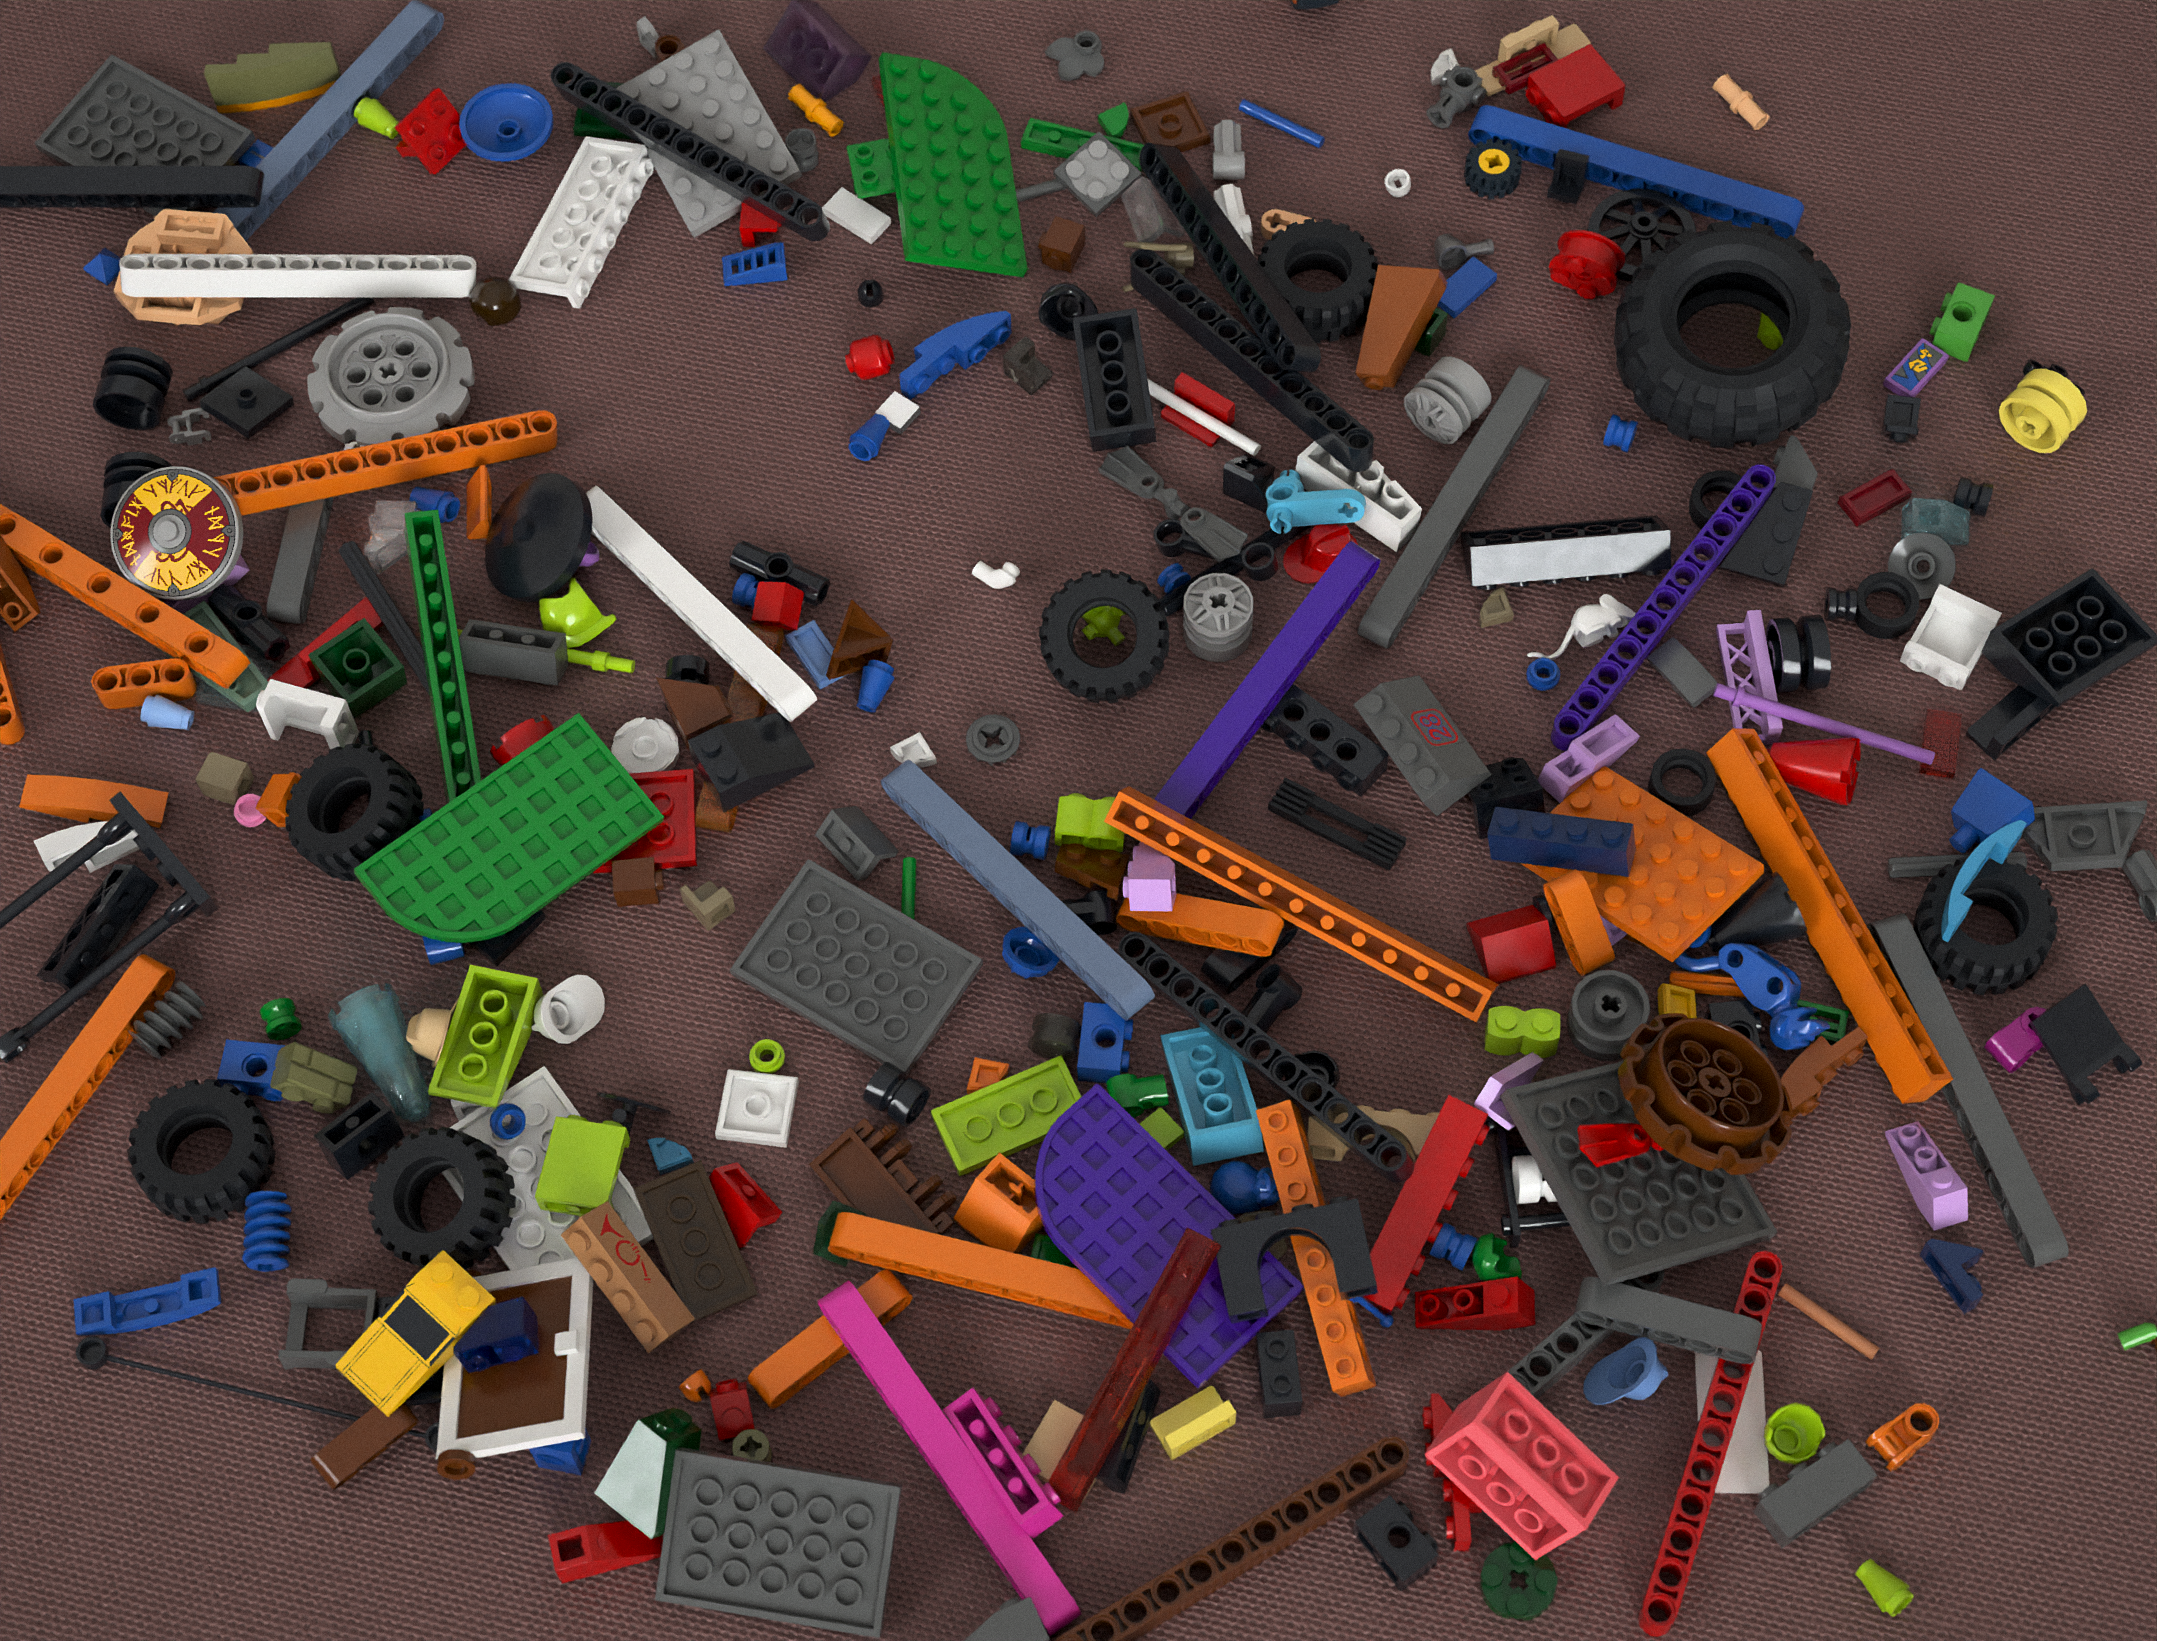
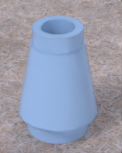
(165, 713)

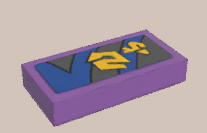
(1916, 369)

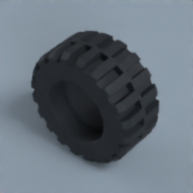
(1327, 249)
(1093, 592)
(329, 790)
(1983, 965)
(176, 1118)
(405, 1178)

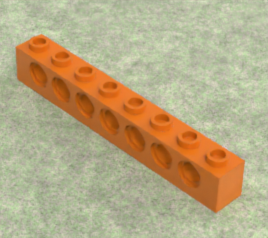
(1298, 1185)

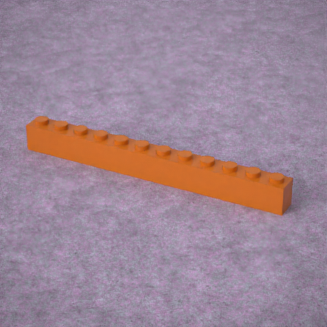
(1301, 903)
(1830, 917)

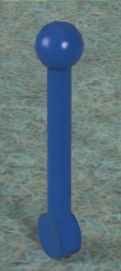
(1385, 1319)

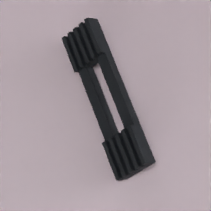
(1381, 844)

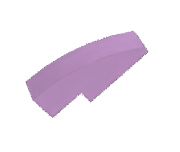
(1586, 756)

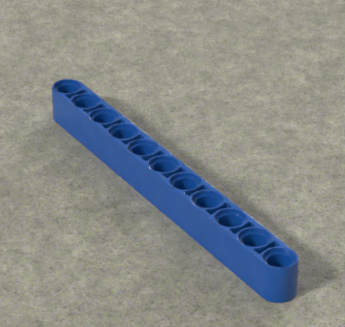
(1633, 169)

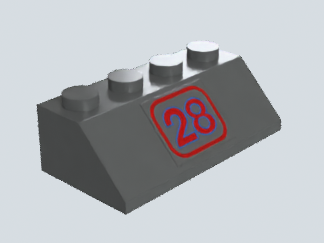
(1422, 741)

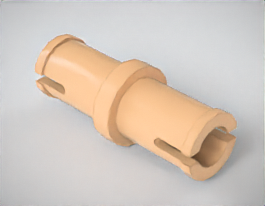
(1741, 102)

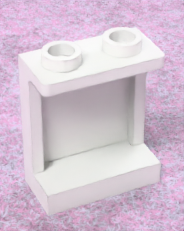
(1950, 637)
(308, 710)

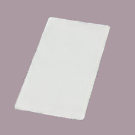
(1747, 1456)

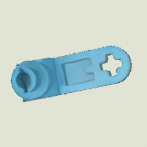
(1293, 507)

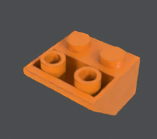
(1001, 1207)

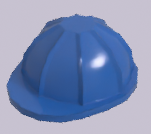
(1027, 954)

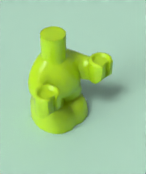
(1104, 623)

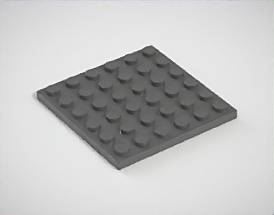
(1637, 1210)

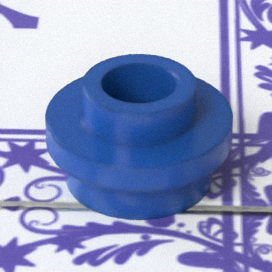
(1543, 666)
(516, 1124)

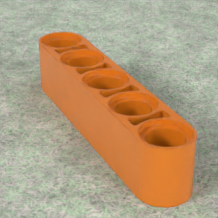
(1208, 924)
(820, 1346)

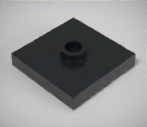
(246, 402)

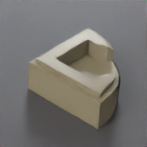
(1496, 609)

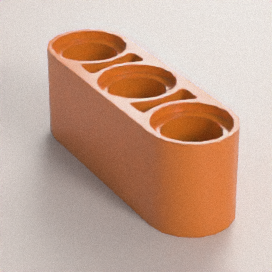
(129, 677)
(1578, 922)

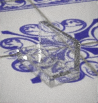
(1149, 212)

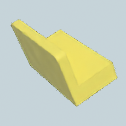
(1193, 1422)

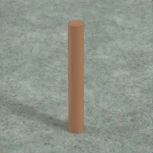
(1829, 1321)

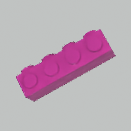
(1003, 1463)

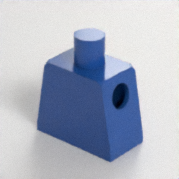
(1985, 808)

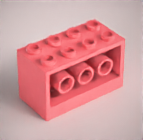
(1522, 1466)

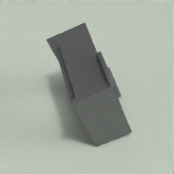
(316, 1294)

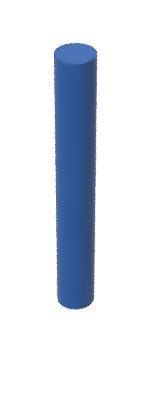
(1281, 123)

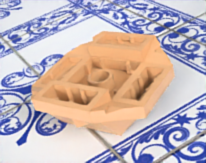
(184, 234)

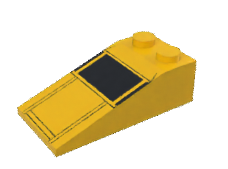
(415, 1333)

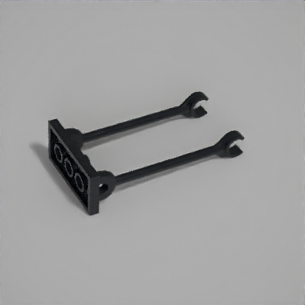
(170, 868)

